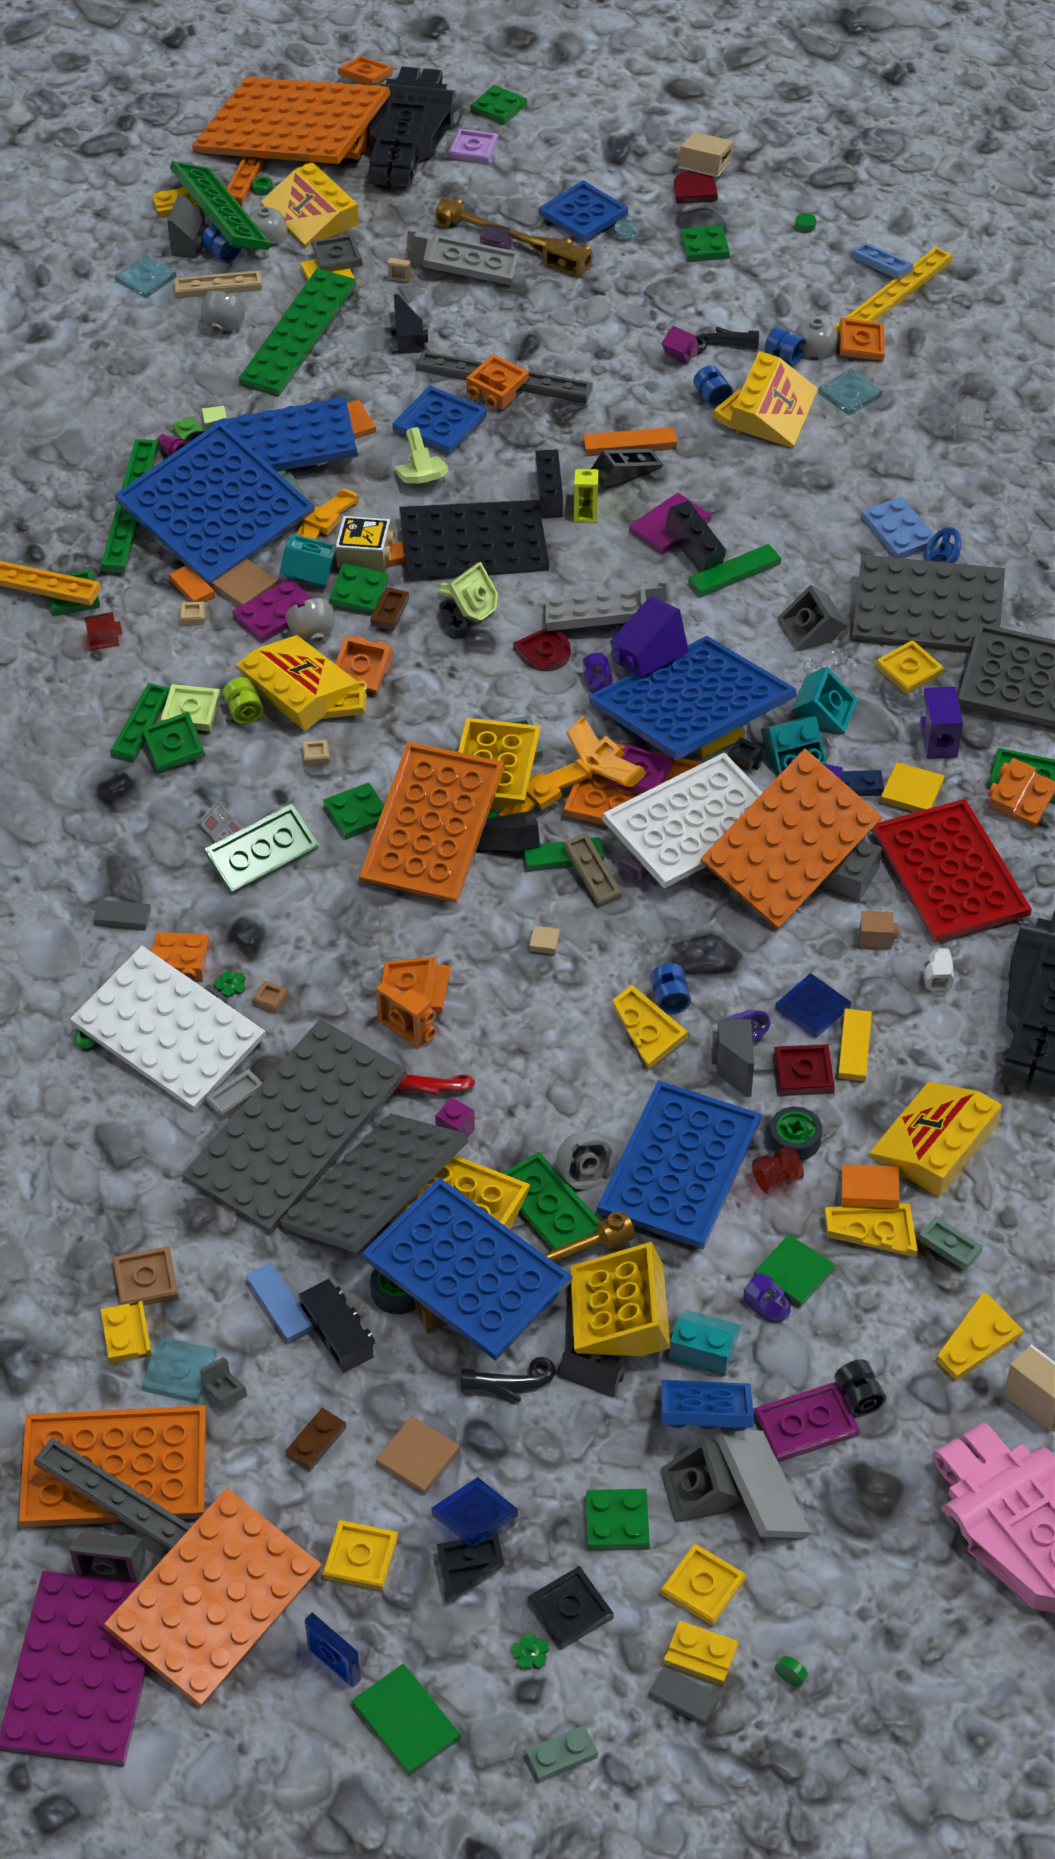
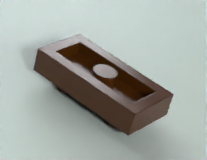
(389, 609)
(315, 1439)

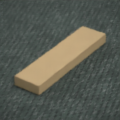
(220, 282)

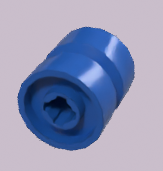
(218, 245)
(783, 345)
(712, 385)
(670, 988)

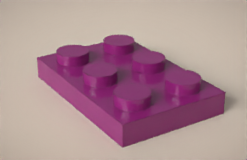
(266, 613)

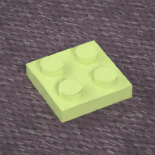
(199, 702)

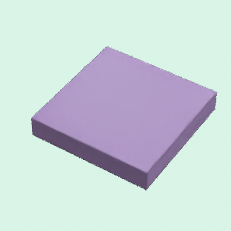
(473, 146)

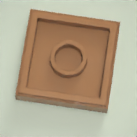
(244, 583)
(146, 1277)
(418, 1455)

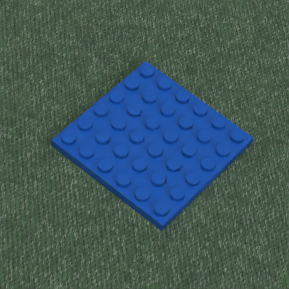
(214, 503)
(693, 698)

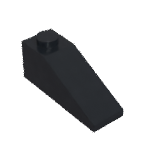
(408, 328)
(622, 466)
(510, 832)

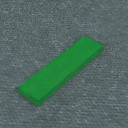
(734, 570)
(144, 714)

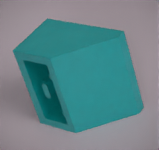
(790, 738)

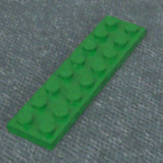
(220, 206)
(297, 332)

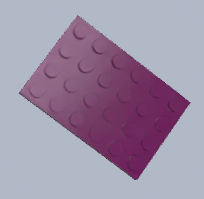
(73, 1678)

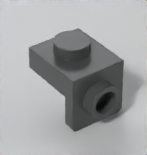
(221, 1384)

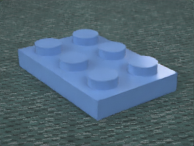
(898, 527)

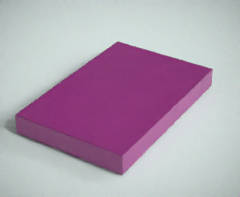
(652, 527)
(806, 1421)

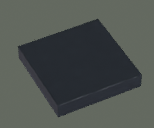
(570, 1607)

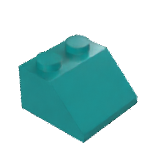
(308, 560)
(827, 699)
(704, 1342)

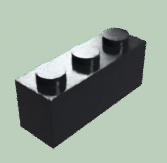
(549, 483)
(694, 536)
(337, 1325)

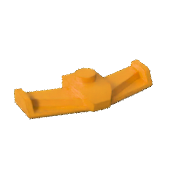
(327, 516)
(603, 756)
(545, 789)

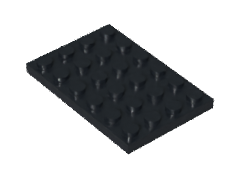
(457, 536)

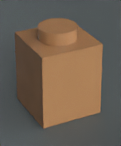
(877, 930)

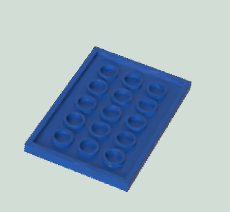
(298, 433)
(680, 1164)
(467, 1268)

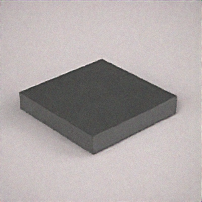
(336, 253)

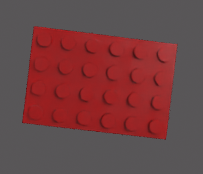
(951, 870)

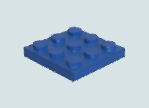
(583, 211)
(441, 418)
(707, 1404)

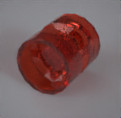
(773, 1171)

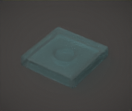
(145, 276)
(850, 392)
(176, 1369)

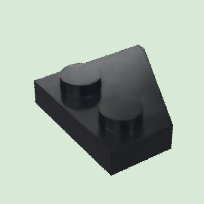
(467, 1566)

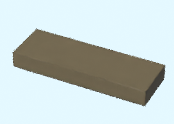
(592, 869)

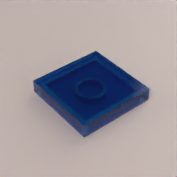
(813, 1005)
(474, 1512)
(332, 1650)

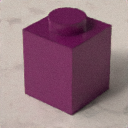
(680, 344)
(456, 1117)

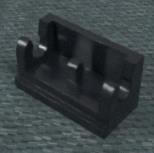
(593, 1370)

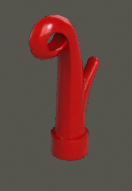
(435, 1085)

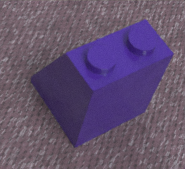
(650, 638)

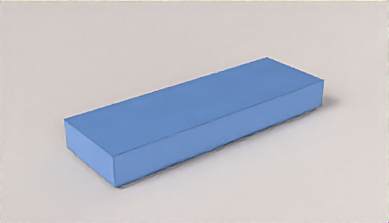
(882, 260)
(279, 1302)

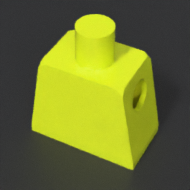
(585, 489)

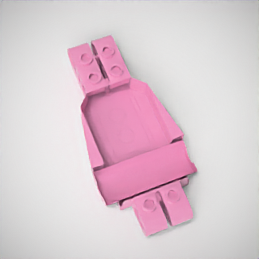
(1004, 1509)

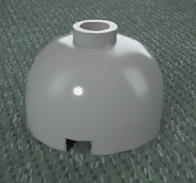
(271, 223)
(222, 312)
(820, 338)
(311, 621)
(584, 1159)

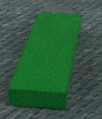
(553, 855)

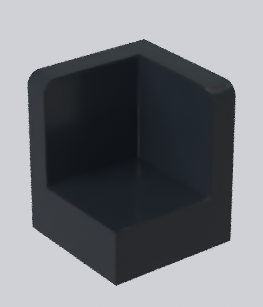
(746, 754)

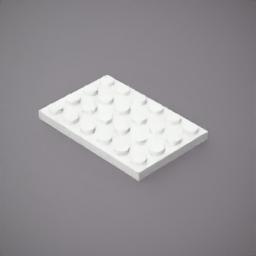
(683, 817)
(168, 1028)

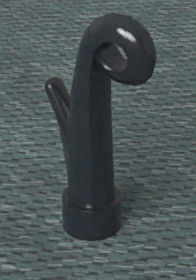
(728, 337)
(505, 1384)

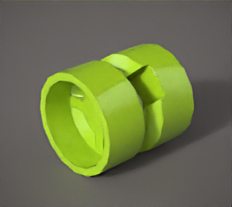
(243, 700)

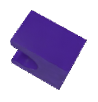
(942, 723)

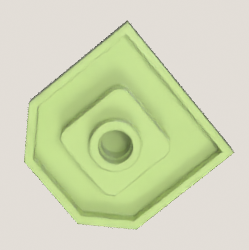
(421, 467)
(472, 593)

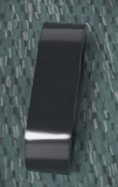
(449, 619)

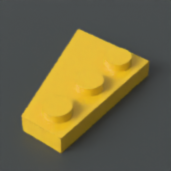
(648, 1026)
(873, 1227)
(978, 1338)

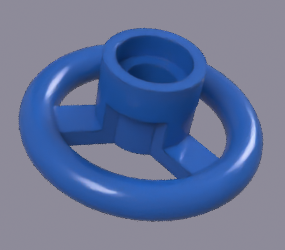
(946, 550)

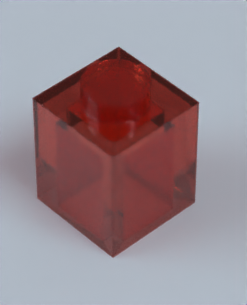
(102, 631)

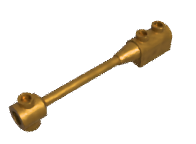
(556, 253)
(610, 1233)

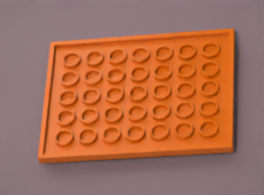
(291, 120)

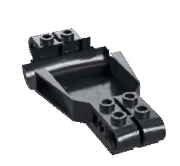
(408, 125)
(1032, 1009)

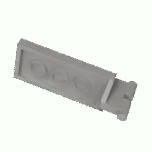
(461, 257)
(601, 607)

